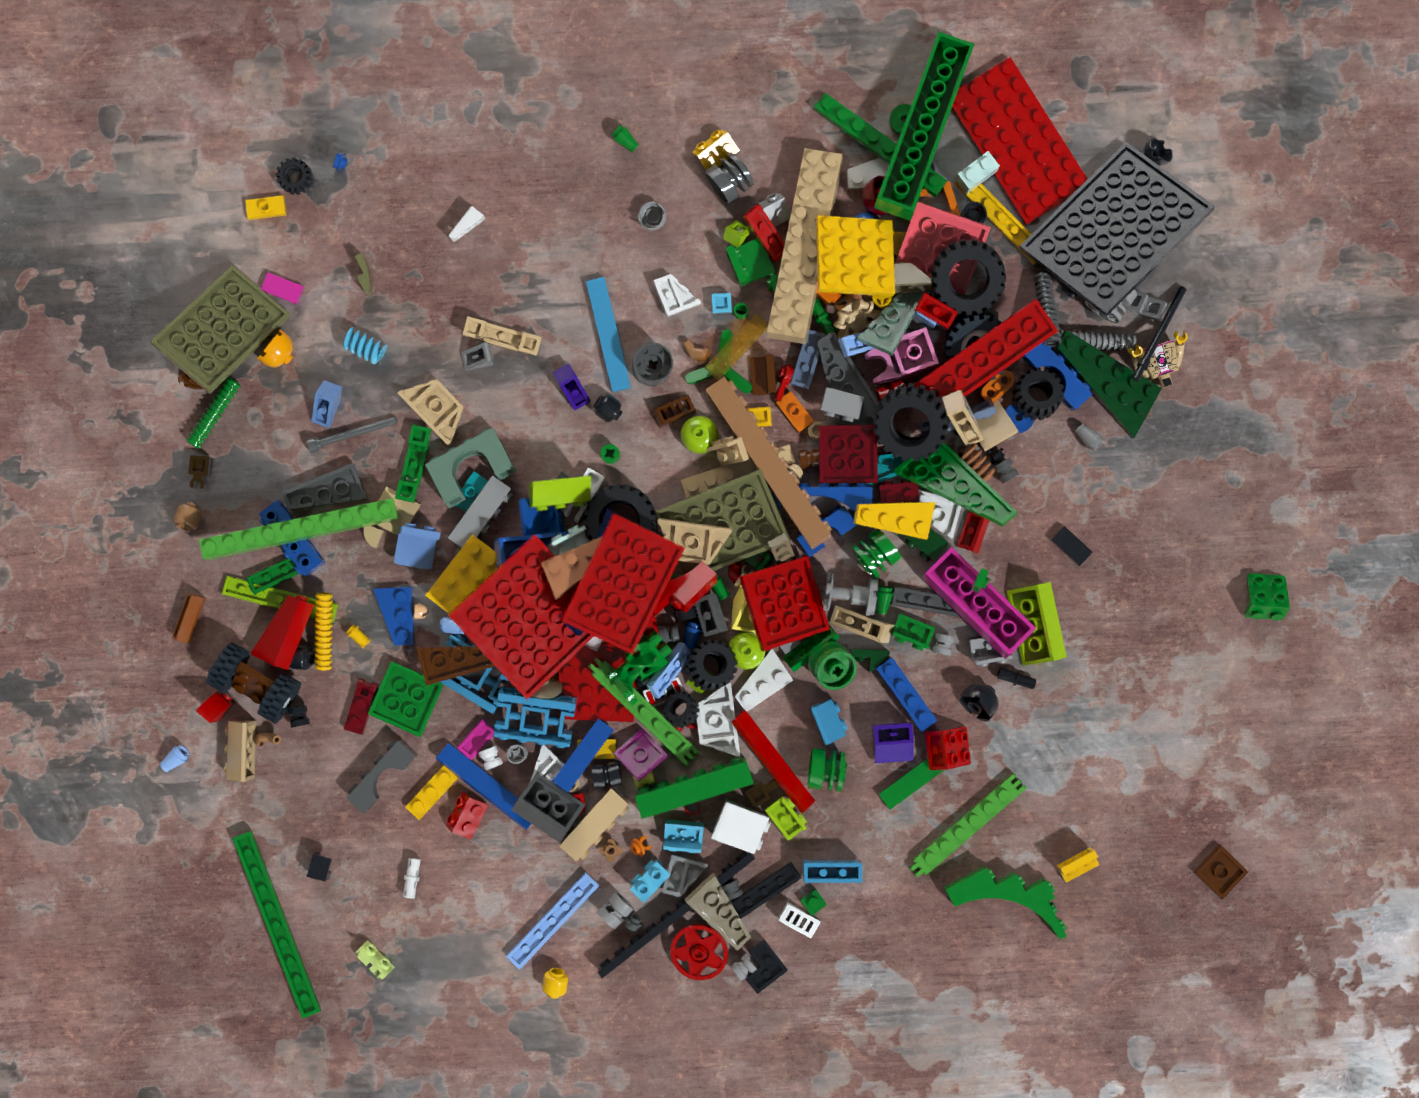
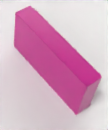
(282, 288)
(476, 739)

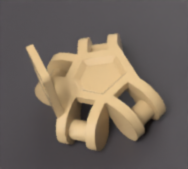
(852, 317)

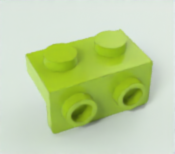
(786, 818)

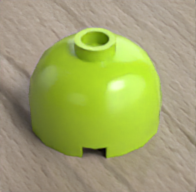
(698, 434)
(747, 650)

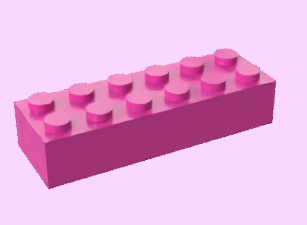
(983, 610)

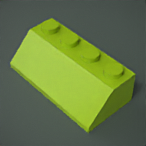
(1039, 608)

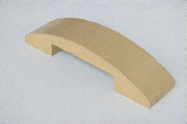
(502, 336)

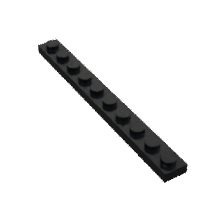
(668, 918)

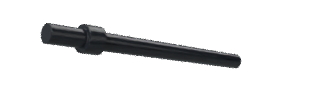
(1144, 361)

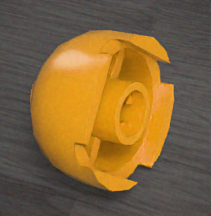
(277, 351)

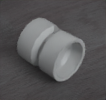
(615, 910)

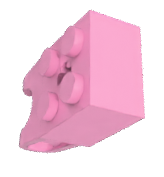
(903, 365)

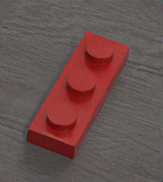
(765, 232)

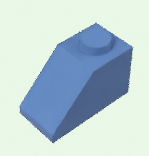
(326, 403)

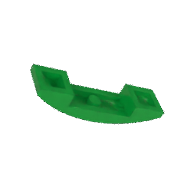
(414, 464)

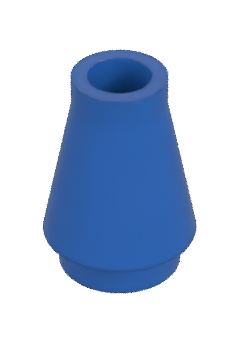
(692, 633)

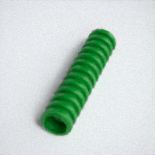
(213, 413)

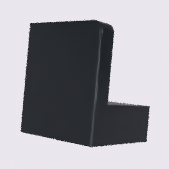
(319, 867)

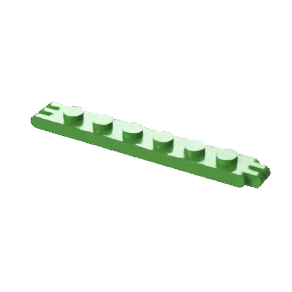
(646, 715)
(967, 825)

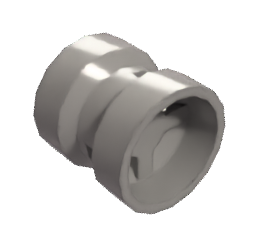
(943, 649)
(517, 753)
(741, 968)

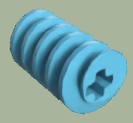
(363, 346)

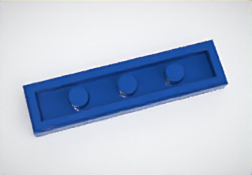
(583, 755)

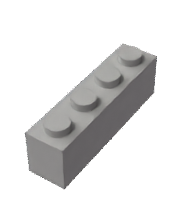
(482, 511)

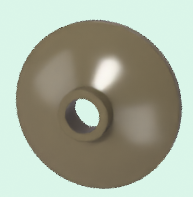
(549, 689)

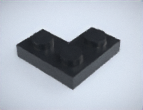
(770, 966)

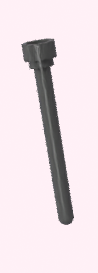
(315, 444)

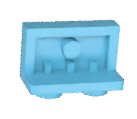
(683, 836)
(650, 880)

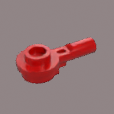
(785, 374)

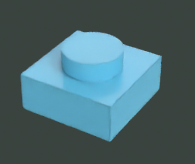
(721, 303)

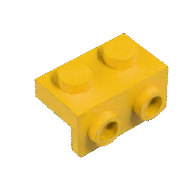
(715, 148)

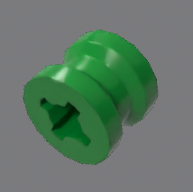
(610, 456)

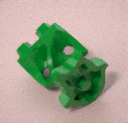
(646, 656)

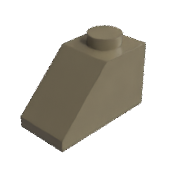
(910, 279)

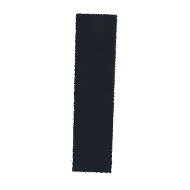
(766, 889)

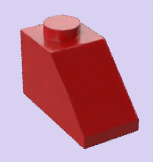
(216, 707)

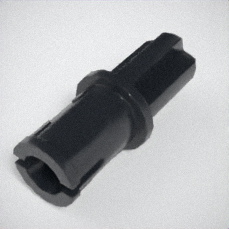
(1016, 678)

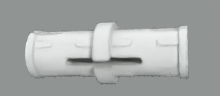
(411, 878)

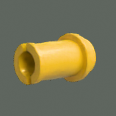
(358, 636)

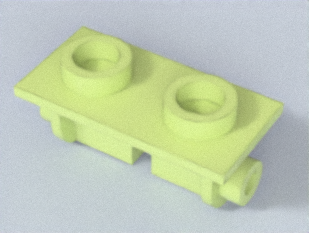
(380, 965)

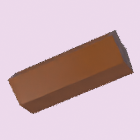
(188, 618)

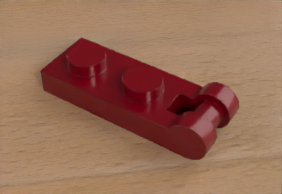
(360, 706)

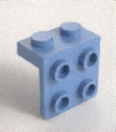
(416, 546)

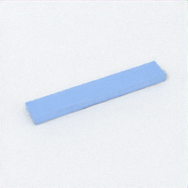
(552, 920)

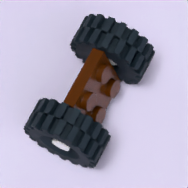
(232, 670)

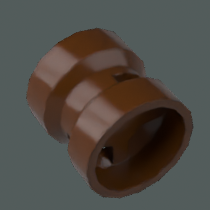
(809, 459)

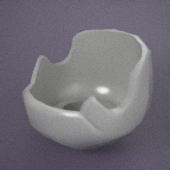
(652, 216)

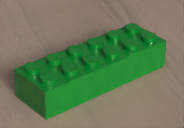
(693, 788)

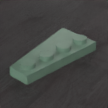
(891, 325)

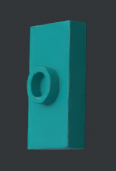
(471, 490)

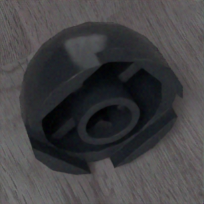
(980, 700)

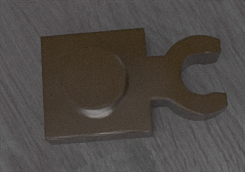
(199, 467)

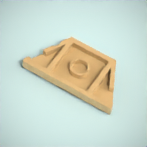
(435, 407)
(699, 540)

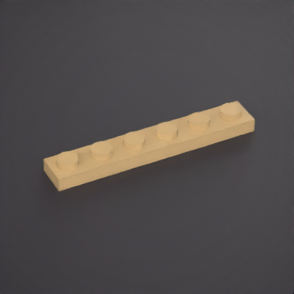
(713, 478)

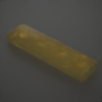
(737, 346)

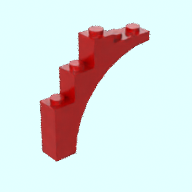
(687, 589)

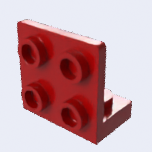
(948, 748)

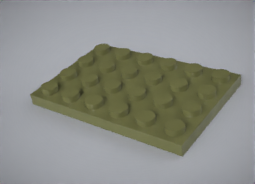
(220, 329)
(738, 504)

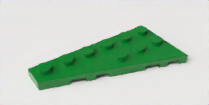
(957, 482)

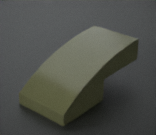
(365, 278)

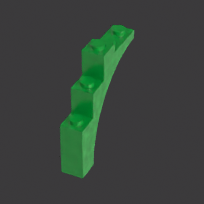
(1036, 896)

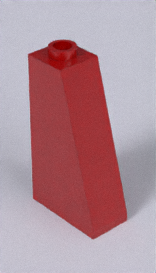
(284, 632)

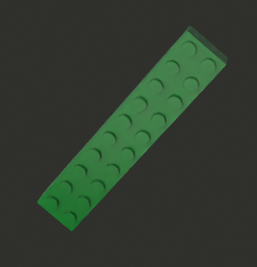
(924, 126)

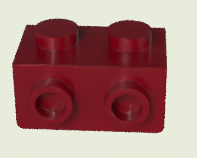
(898, 493)

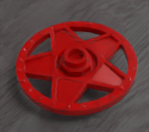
(699, 952)

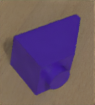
(571, 386)

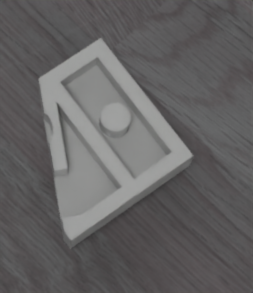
(682, 874)

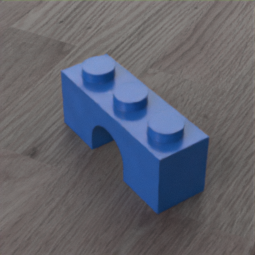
(839, 520)

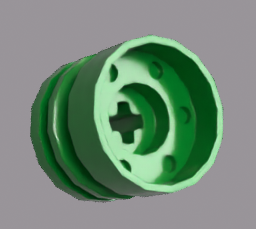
(876, 553)
(826, 770)

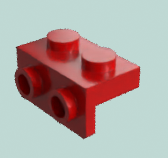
(466, 815)

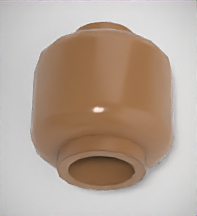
(187, 517)

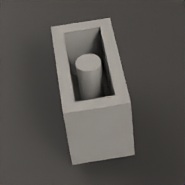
(842, 404)

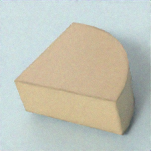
(373, 535)

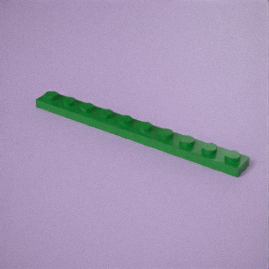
(277, 924)

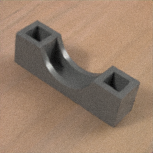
(365, 794)

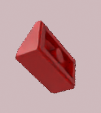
(936, 311)
(972, 532)

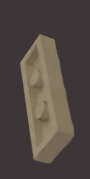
(781, 549)

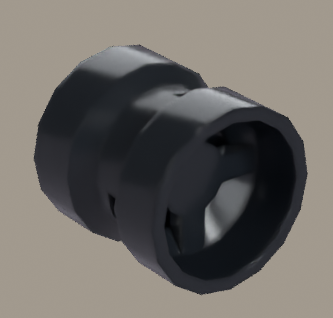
(296, 712)

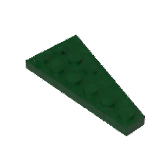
(1110, 382)

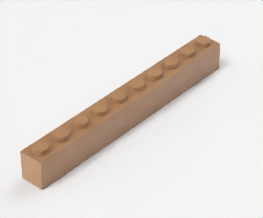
(765, 458)

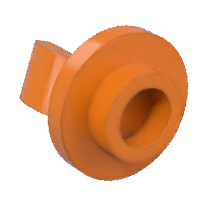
(637, 846)

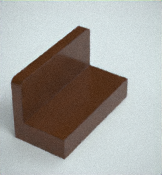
(763, 375)

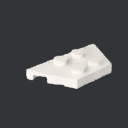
(715, 721)

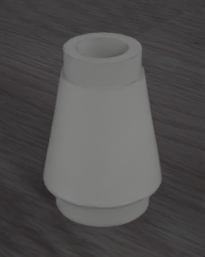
(1089, 437)

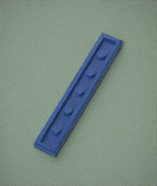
(481, 782)

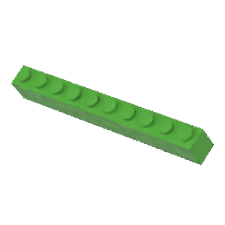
(298, 529)

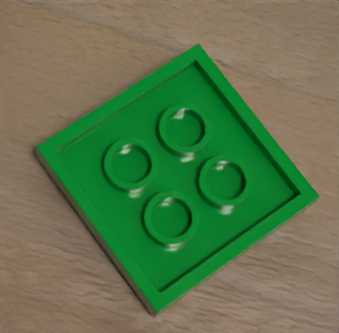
(405, 699)

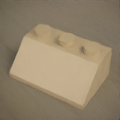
(240, 750)

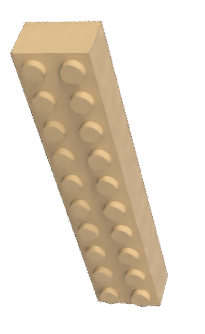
(798, 270)

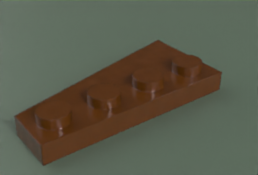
(451, 662)

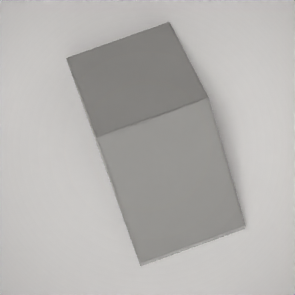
(477, 357)

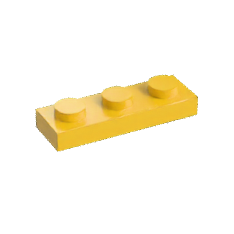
(431, 792)

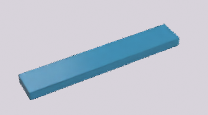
(608, 334)

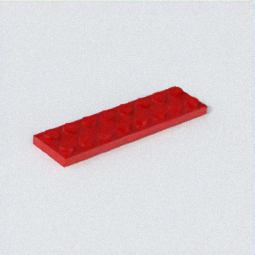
(991, 352)

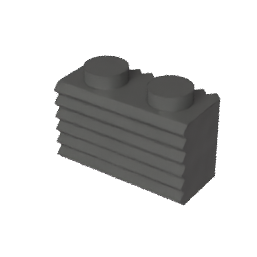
(710, 615)

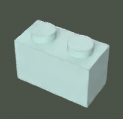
(977, 172)

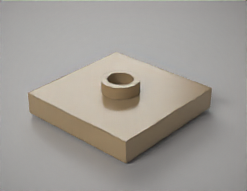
(405, 510)

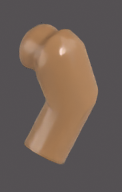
(696, 353)
(270, 737)

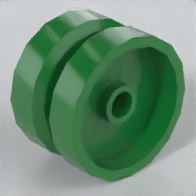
(832, 665)

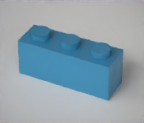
(832, 871)

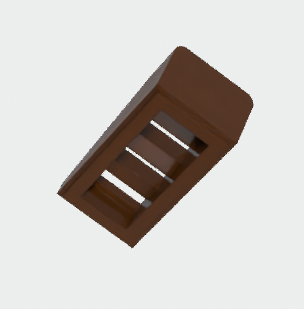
(659, 418)

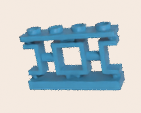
(465, 686)
(534, 733)

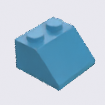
(828, 721)

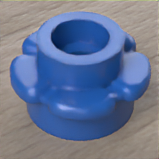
(340, 161)

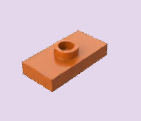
(794, 412)

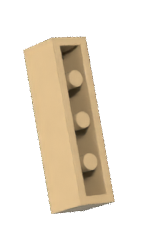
(594, 824)

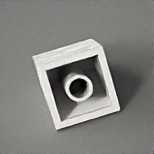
(740, 826)

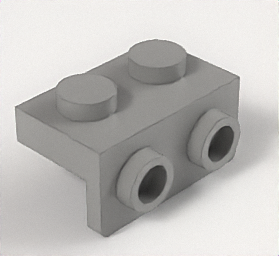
(775, 208)
(983, 653)

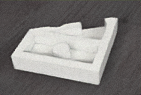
(673, 295)
(547, 764)

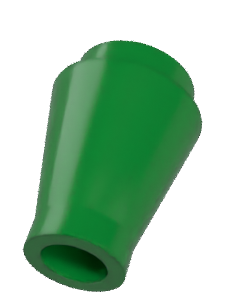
(624, 138)
(884, 595)

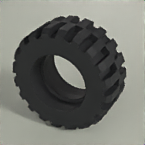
(968, 250)
(911, 446)
(618, 494)

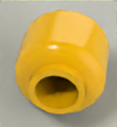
(555, 983)

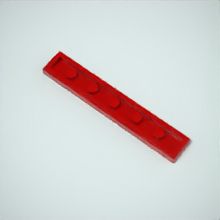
(773, 761)

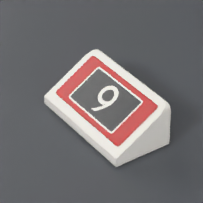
(673, 687)

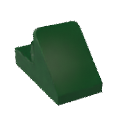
(875, 657)

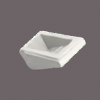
(467, 222)
(786, 910)

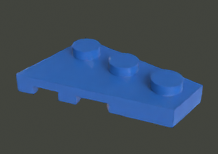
(397, 611)

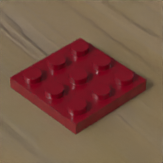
(847, 454)

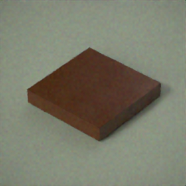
(1220, 871)

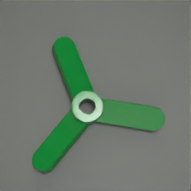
(702, 374)

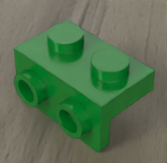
(912, 631)

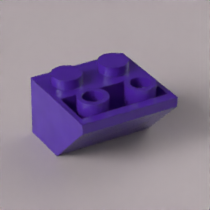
(893, 742)

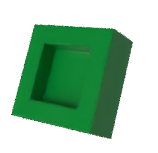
(981, 580)
(813, 902)

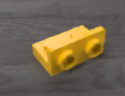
(1078, 864)

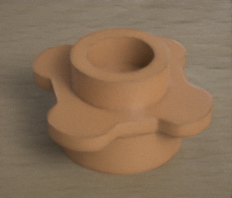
(611, 845)

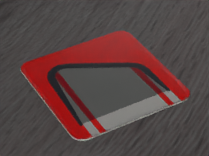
(692, 809)

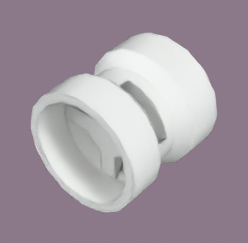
(490, 758)

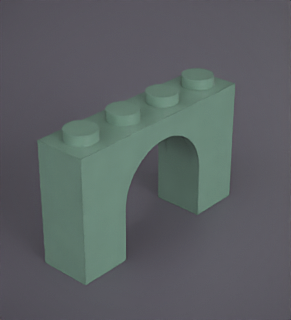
(444, 468)

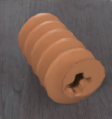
(977, 463)

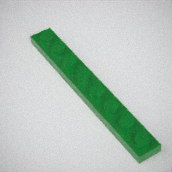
(869, 137)

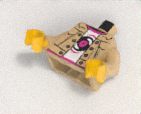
(1164, 361)

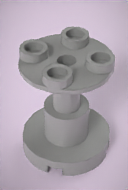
(858, 594)

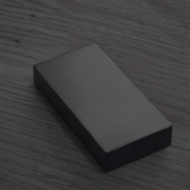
(1071, 546)

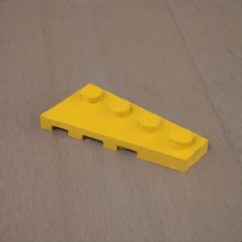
(899, 518)

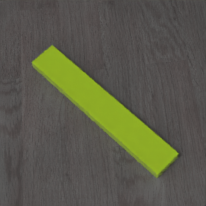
(270, 597)

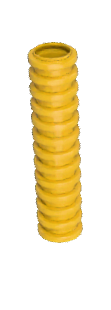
(323, 631)

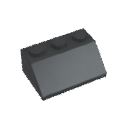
(548, 807)

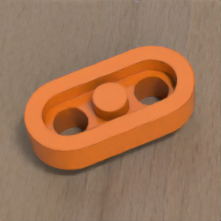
(997, 387)

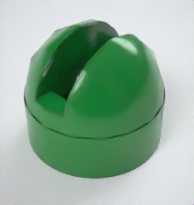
(741, 308)

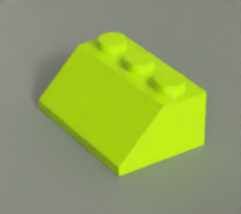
(559, 493)

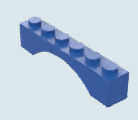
(843, 493)

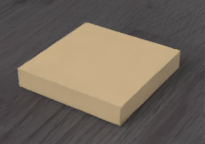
(996, 428)

